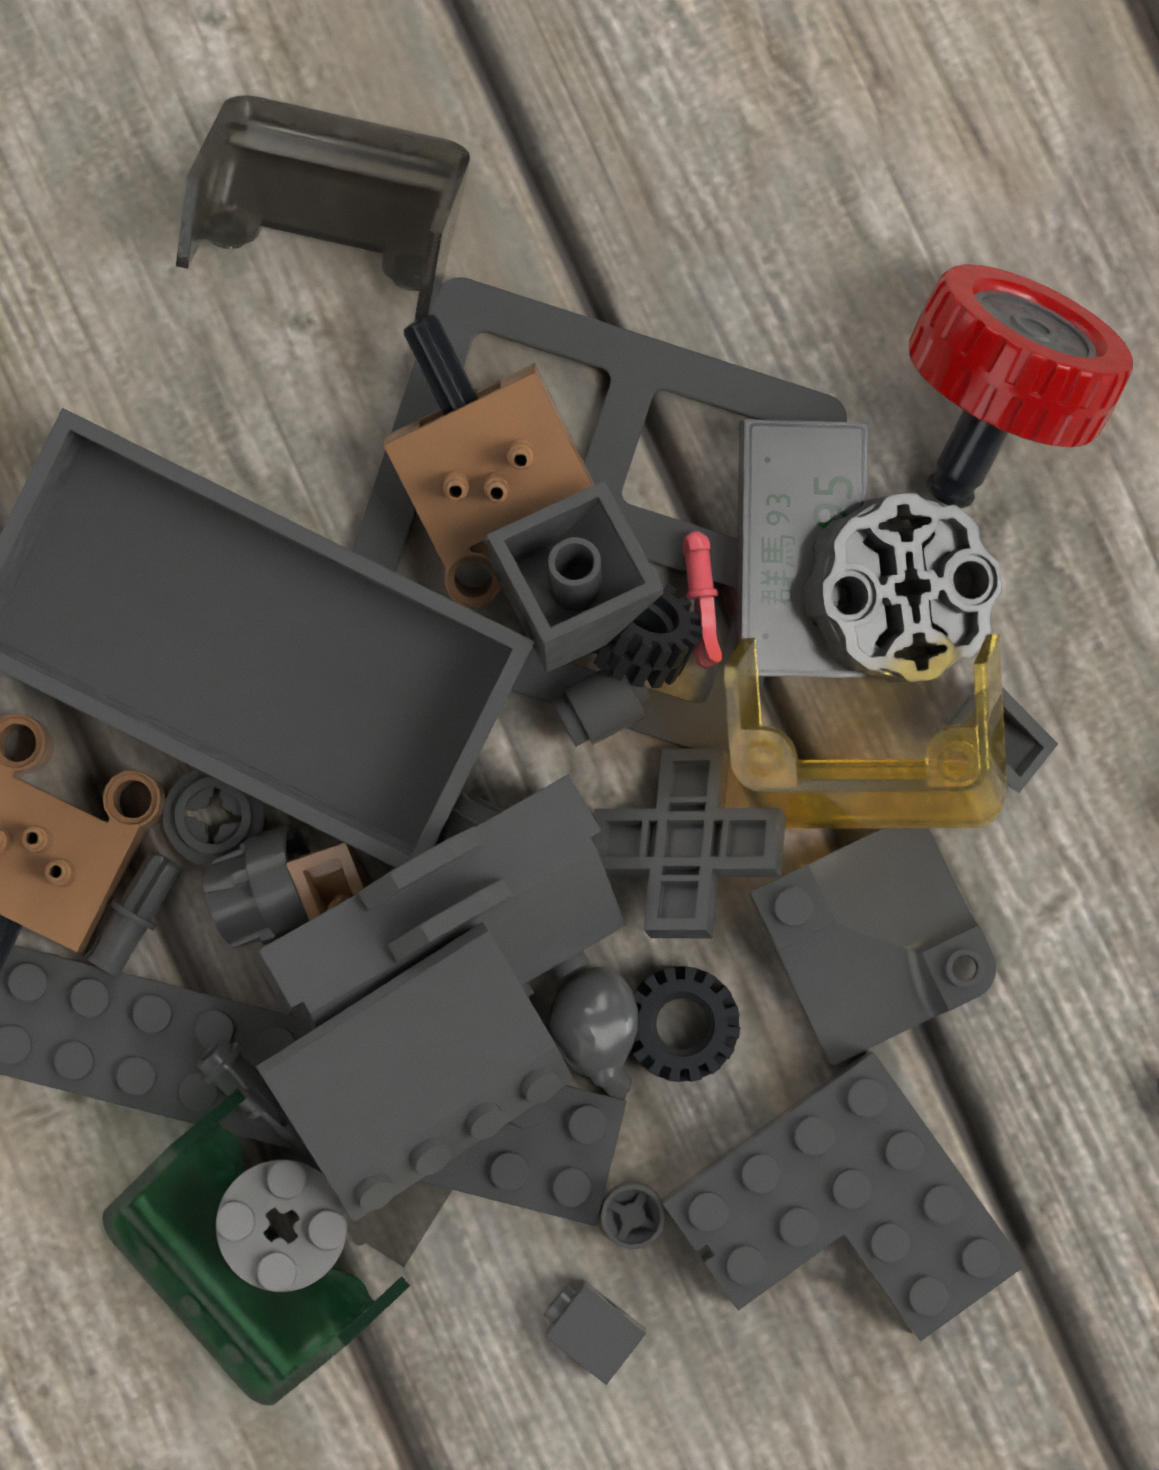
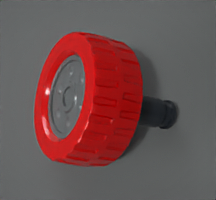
(1015, 365)

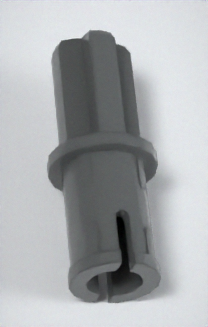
(133, 914)

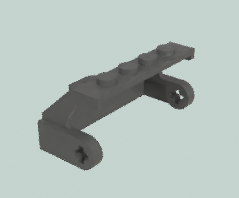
(519, 873)

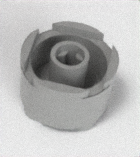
(319, 1230)

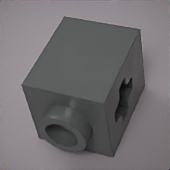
(592, 1330)

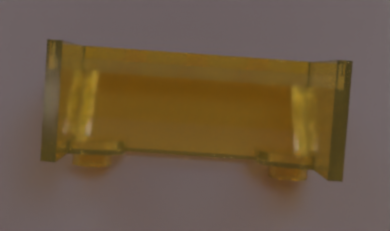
(954, 787)

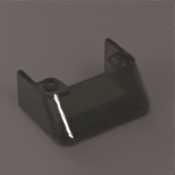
(327, 182)

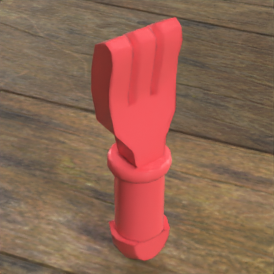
(701, 591)

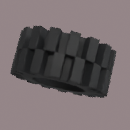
(654, 643)
(721, 1031)

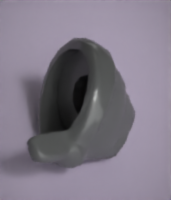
(596, 1027)

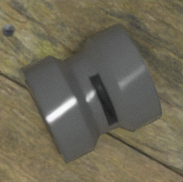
(629, 1223)

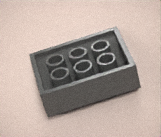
(416, 1072)

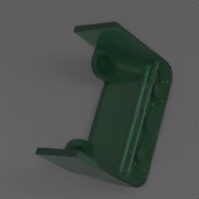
(170, 1237)

